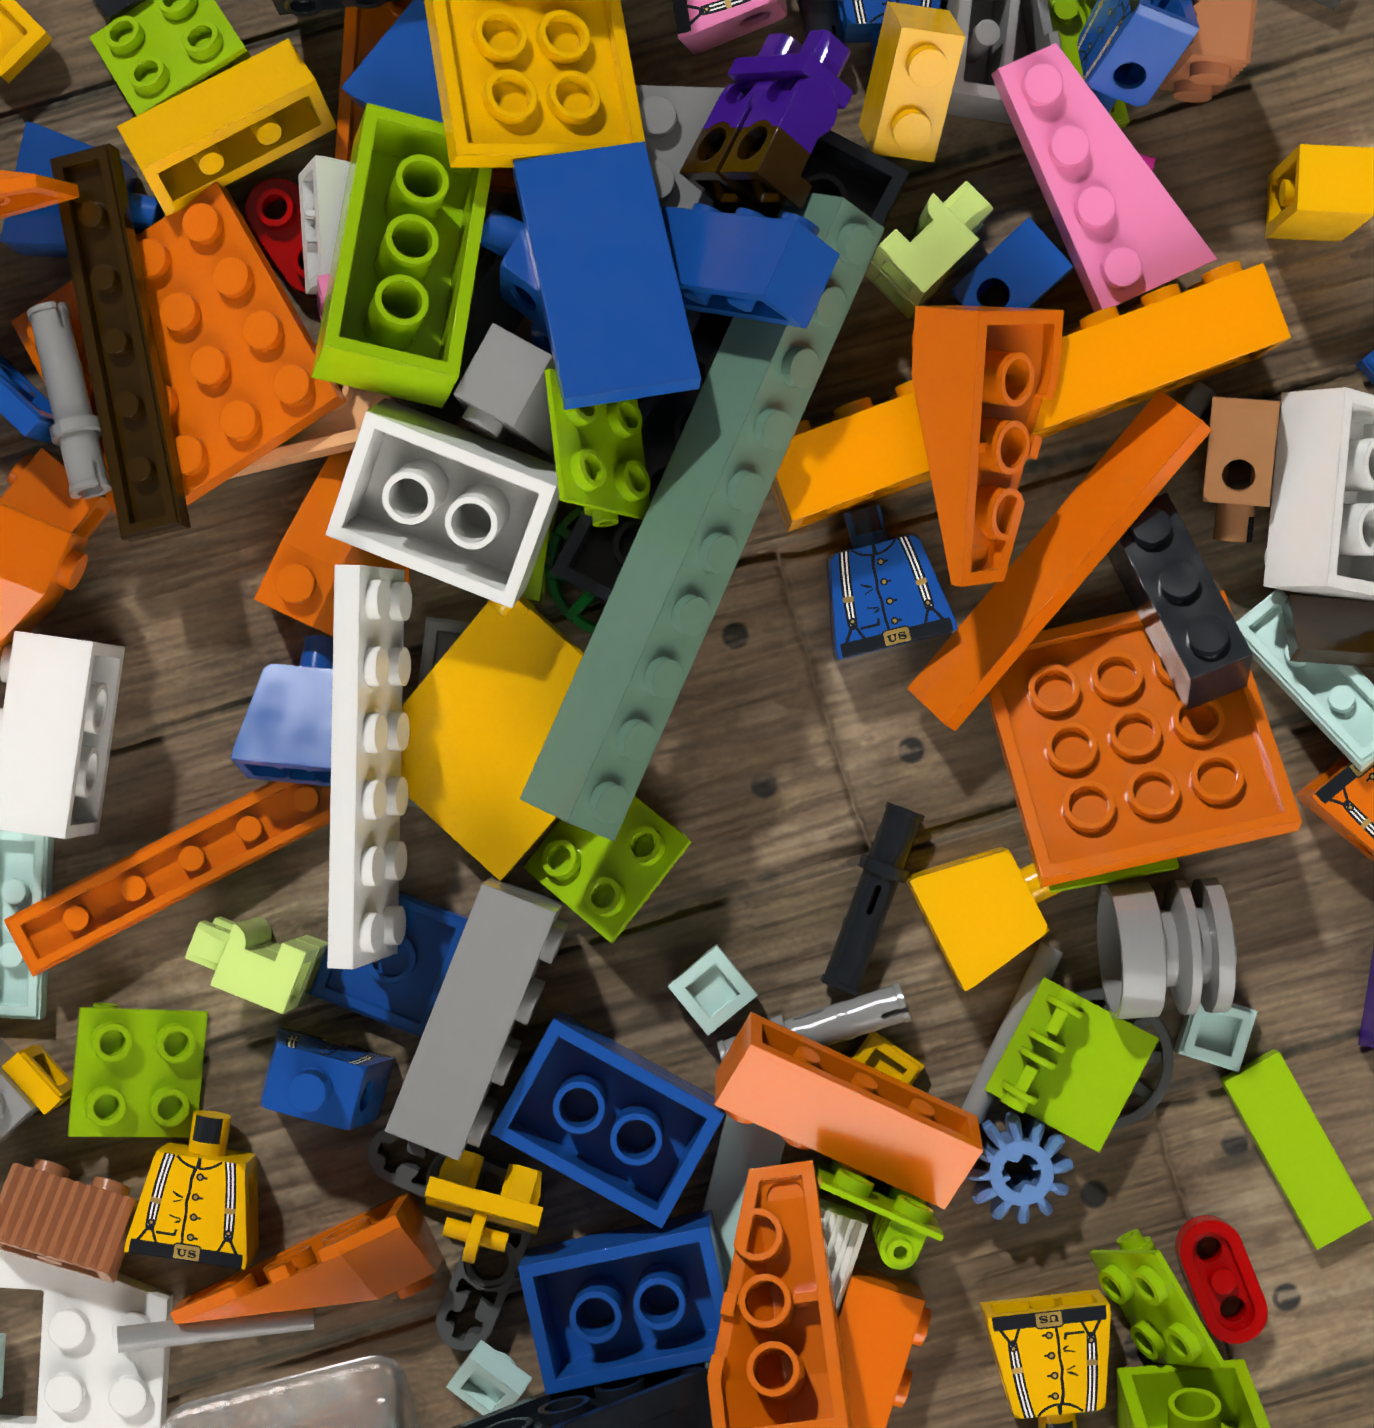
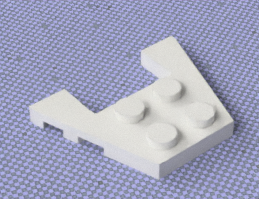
(80, 1366)

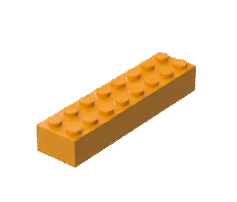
(1103, 369)

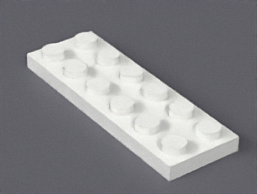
(366, 765)

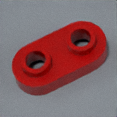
(283, 236)
(1219, 1276)

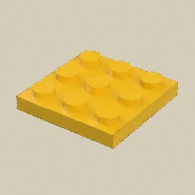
(531, 78)

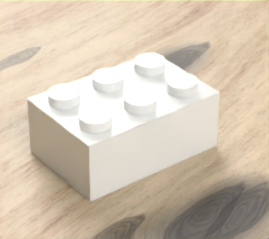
(1323, 496)
(445, 502)
(56, 733)

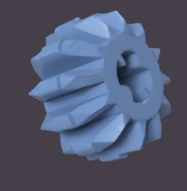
(1022, 1189)

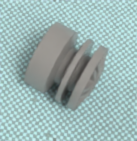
(1179, 947)

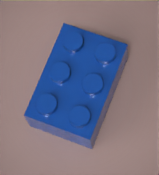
(609, 1119)
(625, 1301)

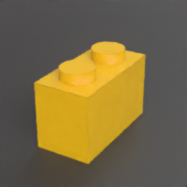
(911, 81)
(1320, 193)

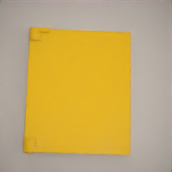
(482, 727)

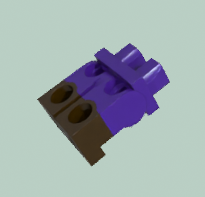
(770, 123)

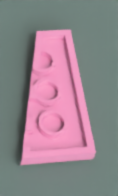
(1100, 191)

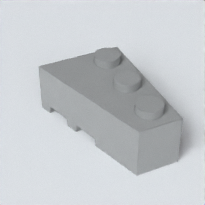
(508, 393)

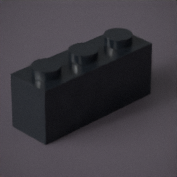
(1181, 606)

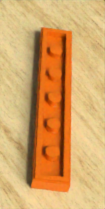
(1059, 559)
(167, 872)

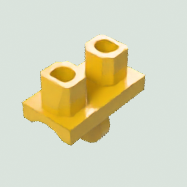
(513, 1208)

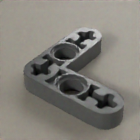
(490, 1180)

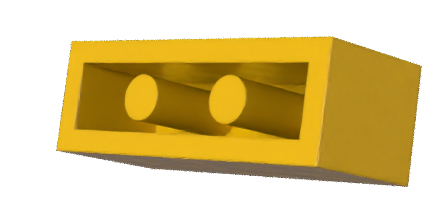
(228, 126)

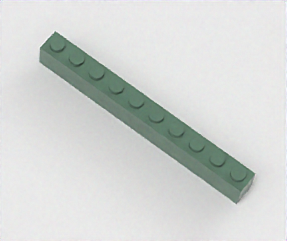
(692, 542)

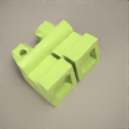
(940, 246)
(254, 965)

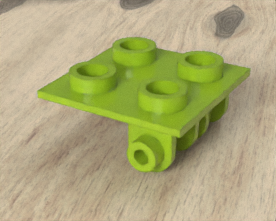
(167, 49)
(599, 457)
(605, 877)
(1071, 1064)
(136, 1071)
(900, 1218)
(1154, 1303)

